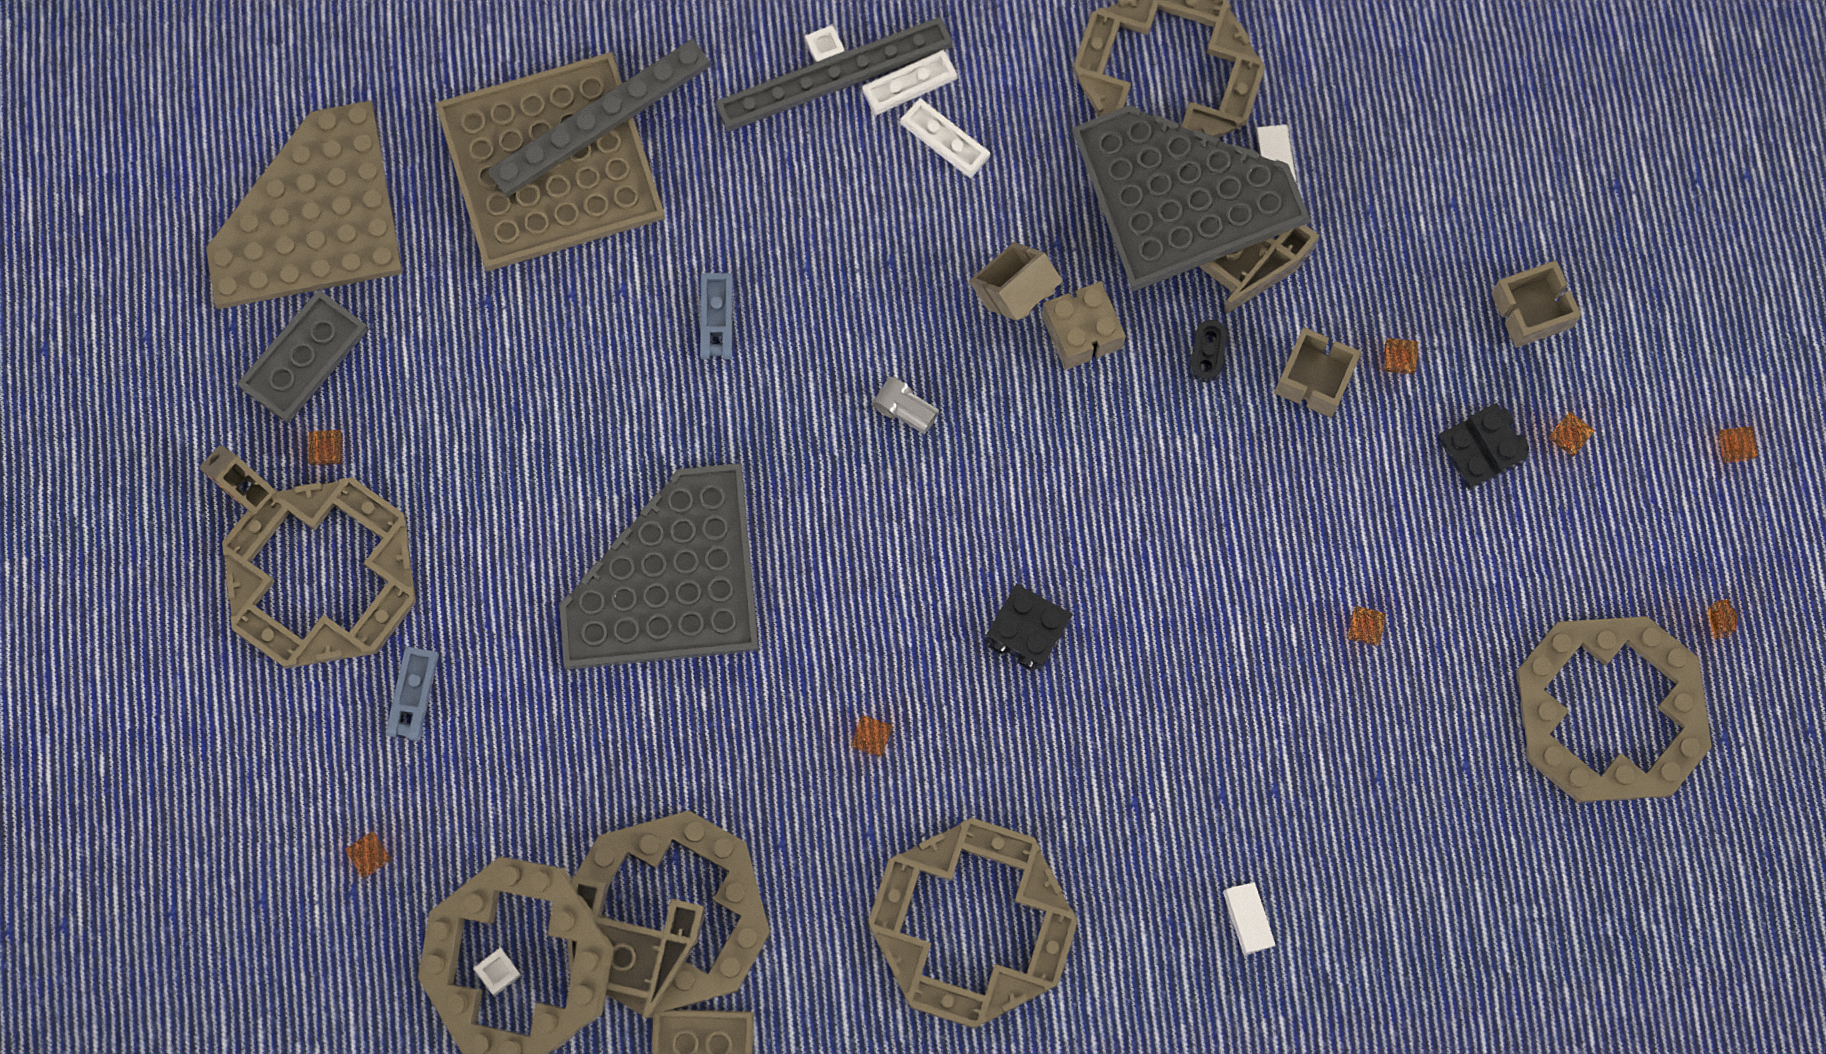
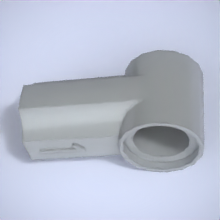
(898, 401)

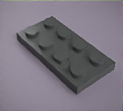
(303, 356)

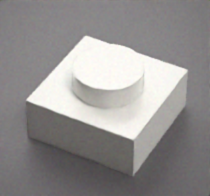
(824, 44)
(497, 971)

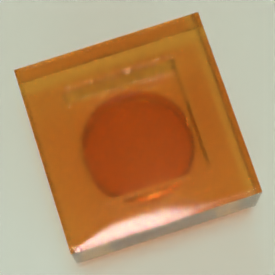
(1400, 356)
(1571, 434)
(1737, 444)
(325, 447)
(1722, 618)
(1366, 626)
(871, 736)
(368, 854)

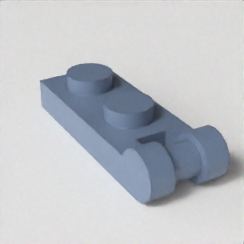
(716, 314)
(412, 692)

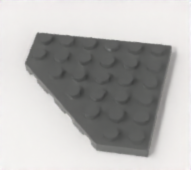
(1182, 193)
(670, 581)

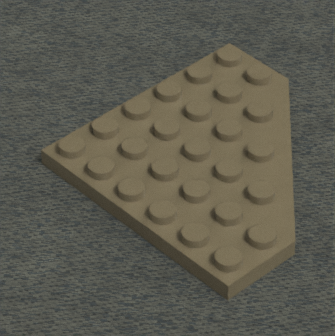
(312, 216)

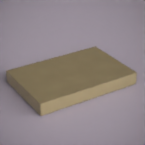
(702, 1032)

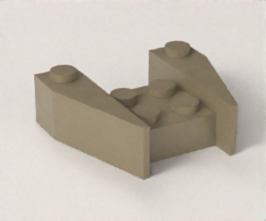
(1261, 265)
(642, 958)

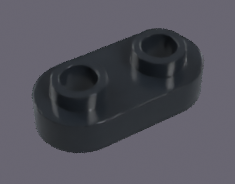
(1207, 352)

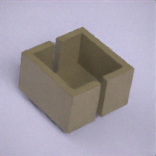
(1016, 281)
(1531, 304)
(1081, 322)
(1316, 376)

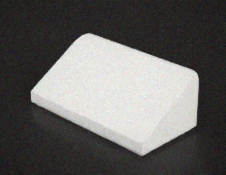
(1249, 918)

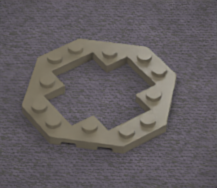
(1227, 42)
(326, 639)
(1622, 777)
(737, 894)
(568, 920)
(1006, 986)

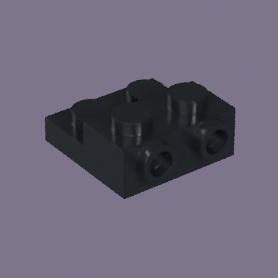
(1484, 446)
(1027, 628)

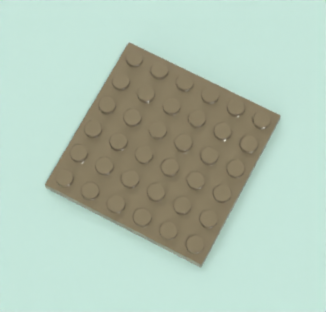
(576, 202)

